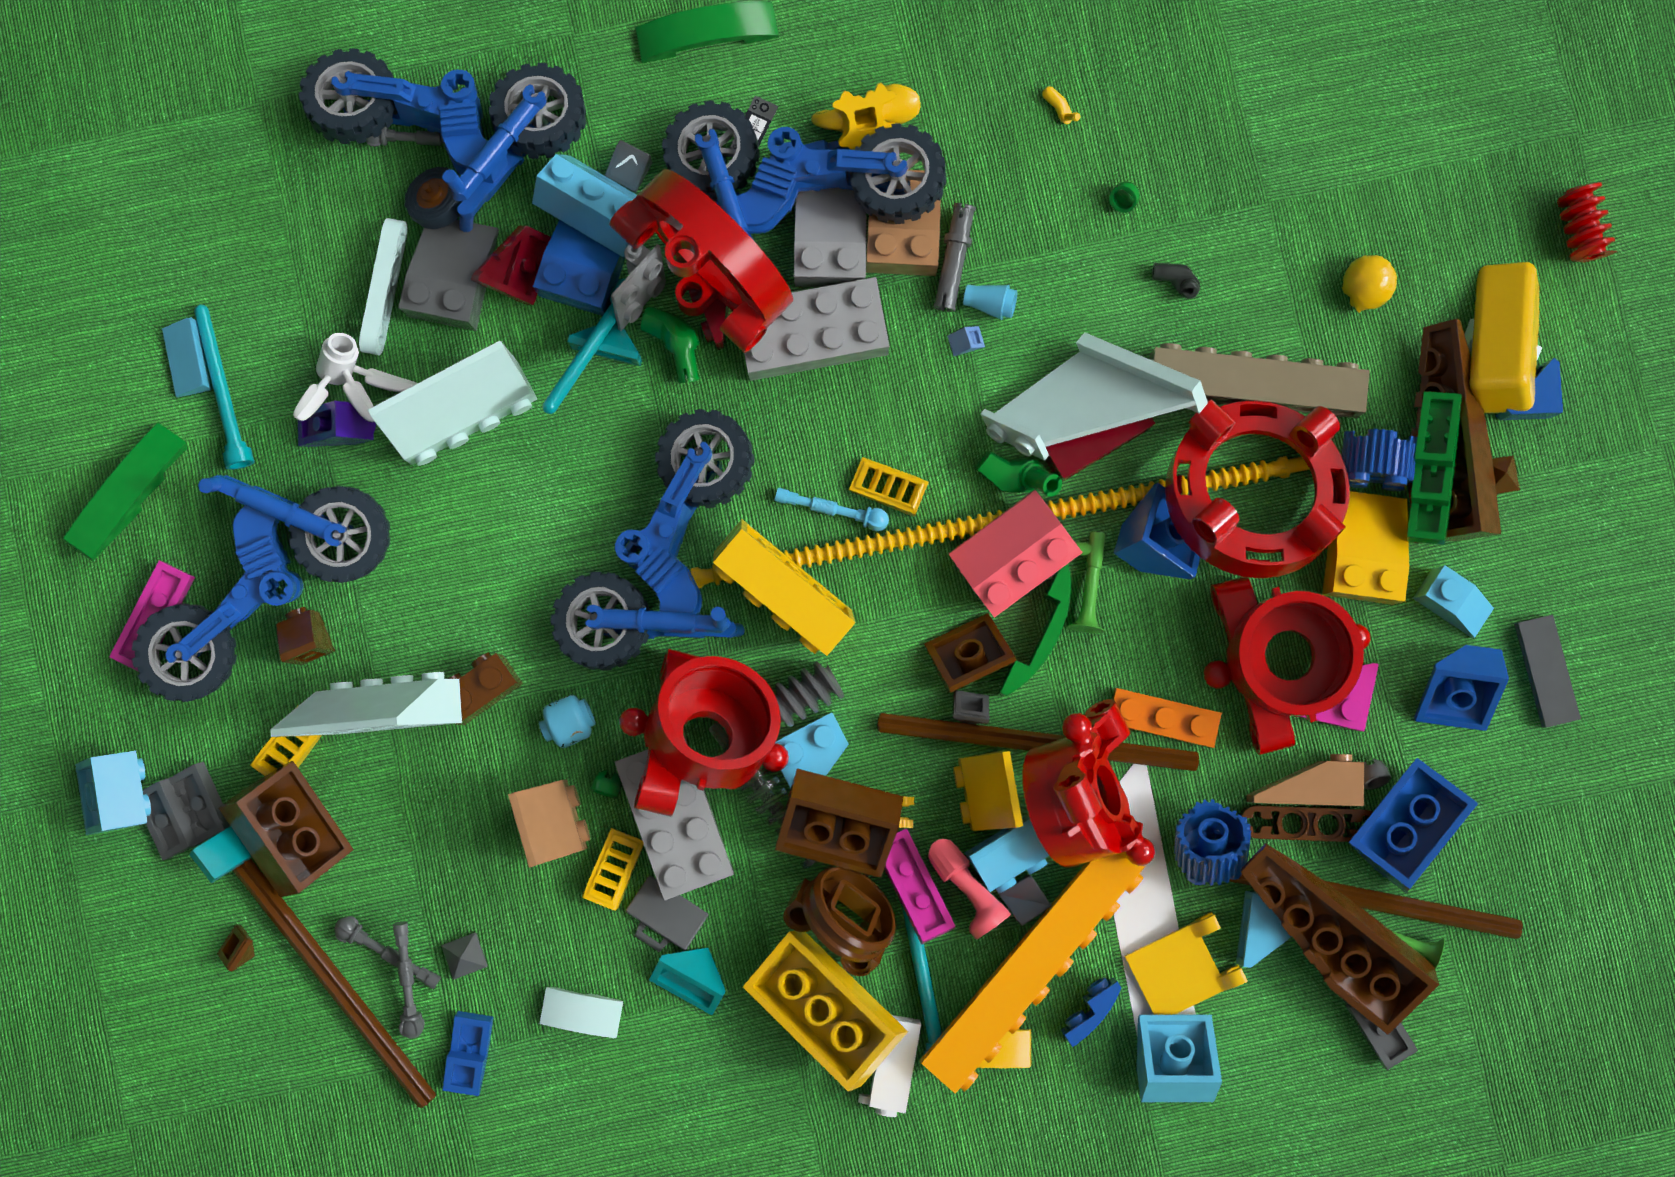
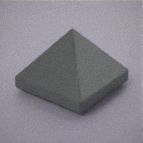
(970, 707)
(464, 955)

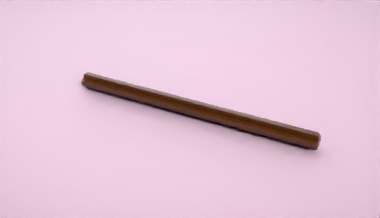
(1027, 740)
(1426, 910)
(335, 983)

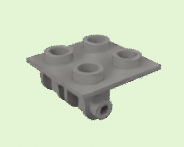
(644, 281)

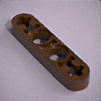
(1309, 822)

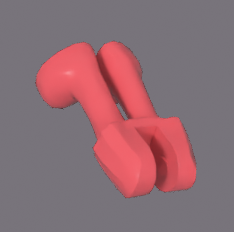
(953, 866)

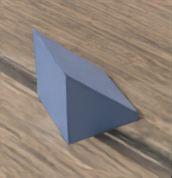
(966, 340)

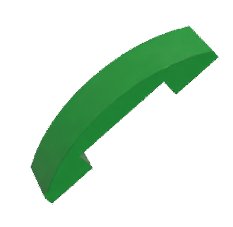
(705, 27)
(1059, 593)

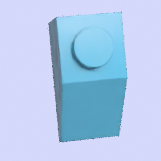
(1454, 600)
(1259, 931)

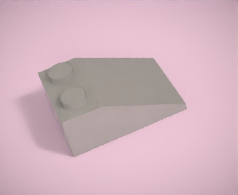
(829, 238)

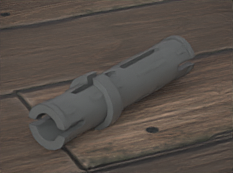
(957, 244)

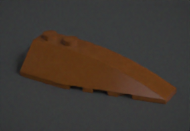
(1446, 369)
(1343, 941)

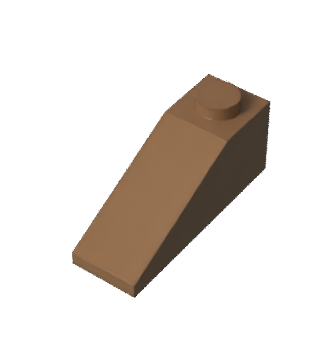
(1318, 784)

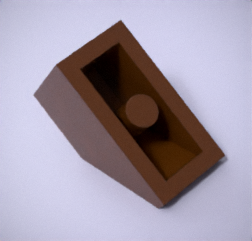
(303, 637)

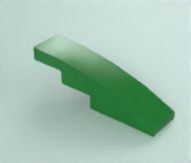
(1434, 467)
(124, 491)

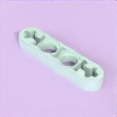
(383, 286)

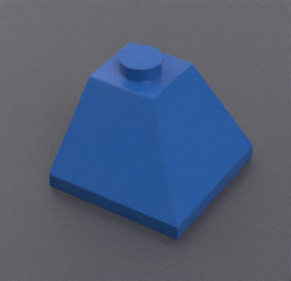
(1152, 542)
(1464, 689)

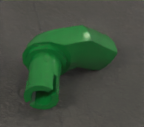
(677, 338)
(1018, 475)

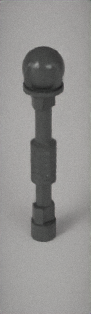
(420, 137)
(350, 931)
(411, 1020)

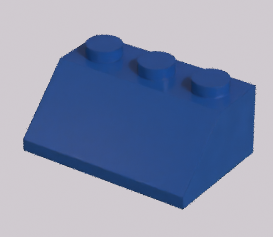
(1412, 825)

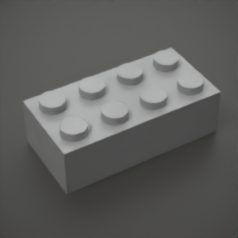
(822, 330)
(681, 848)

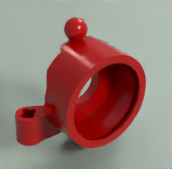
(1335, 666)
(714, 690)
(1076, 795)

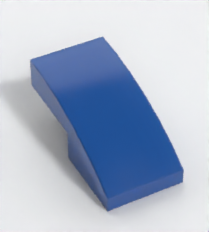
(468, 1053)

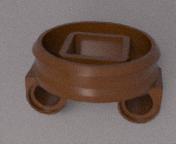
(814, 909)

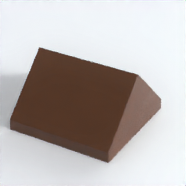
(969, 653)

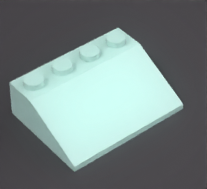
(454, 404)
(375, 707)

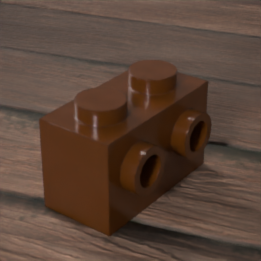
(485, 685)

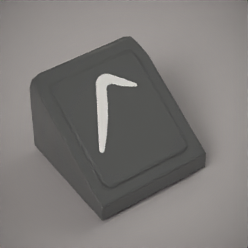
(628, 166)

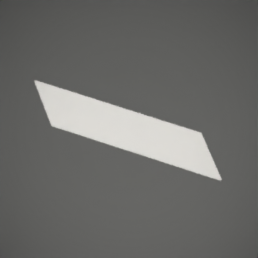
(1150, 908)

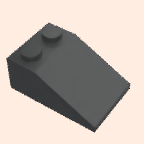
(440, 275)

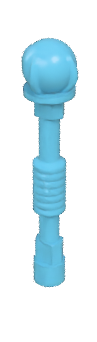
(874, 518)

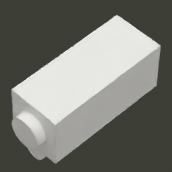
(894, 1075)

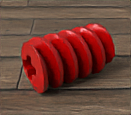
(1585, 223)

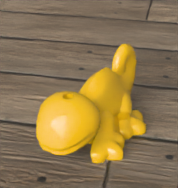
(861, 116)

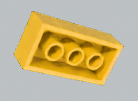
(782, 587)
(825, 1009)

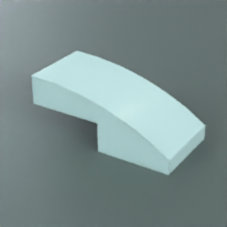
(581, 1012)

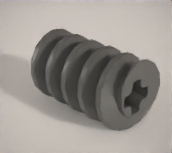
(806, 692)

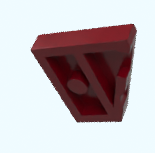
(514, 265)

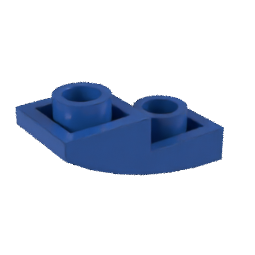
(1100, 1001)

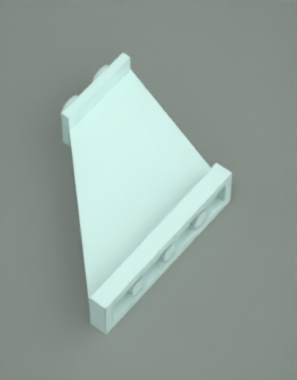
(1091, 394)

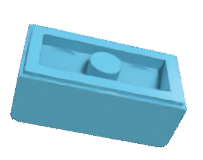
(186, 358)

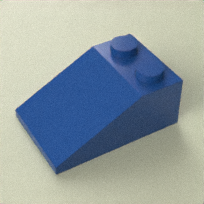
(577, 271)

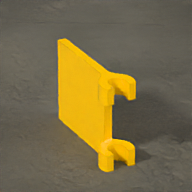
(1180, 970)

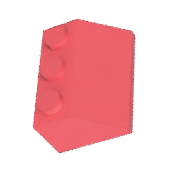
(1015, 553)

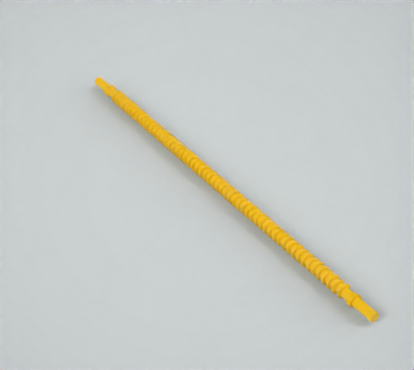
(1281, 467)

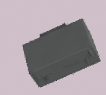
(672, 919)

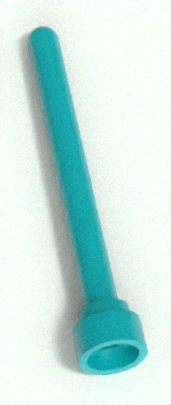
(582, 358)
(236, 452)
(924, 984)

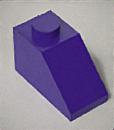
(335, 425)

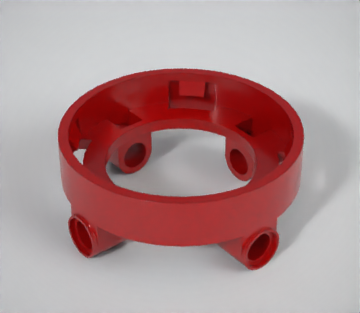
(713, 255)
(1212, 525)

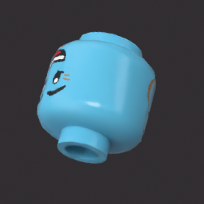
(567, 721)

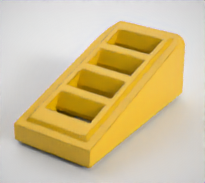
(906, 479)
(270, 750)
(601, 898)

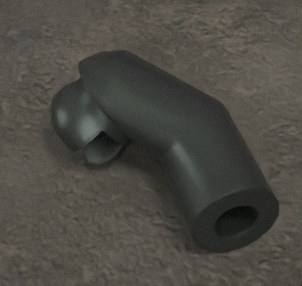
(1180, 276)

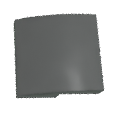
(184, 811)

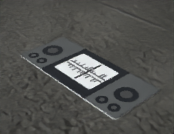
(760, 115)

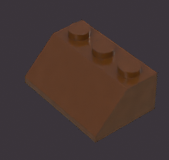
(839, 823)
(286, 829)

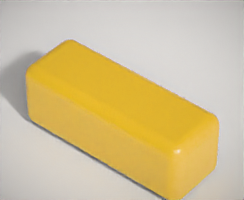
(1505, 337)

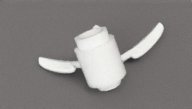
(336, 367)

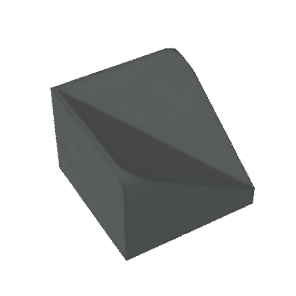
(1025, 900)

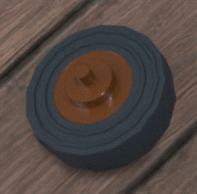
(431, 200)

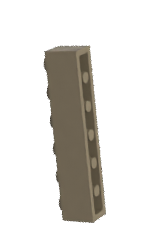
(1273, 379)

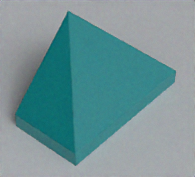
(615, 346)
(691, 977)

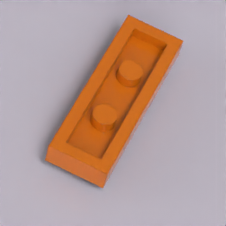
(1168, 718)

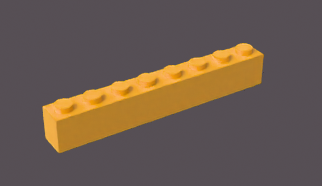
(1028, 969)

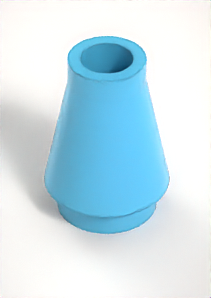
(991, 299)

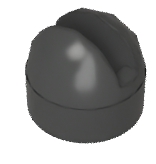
(1376, 775)

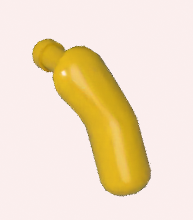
(1060, 104)

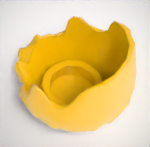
(1369, 282)

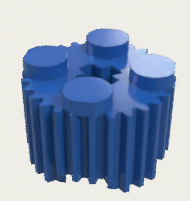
(1379, 459)
(1212, 843)

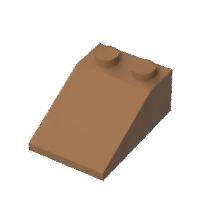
(905, 247)
(549, 821)

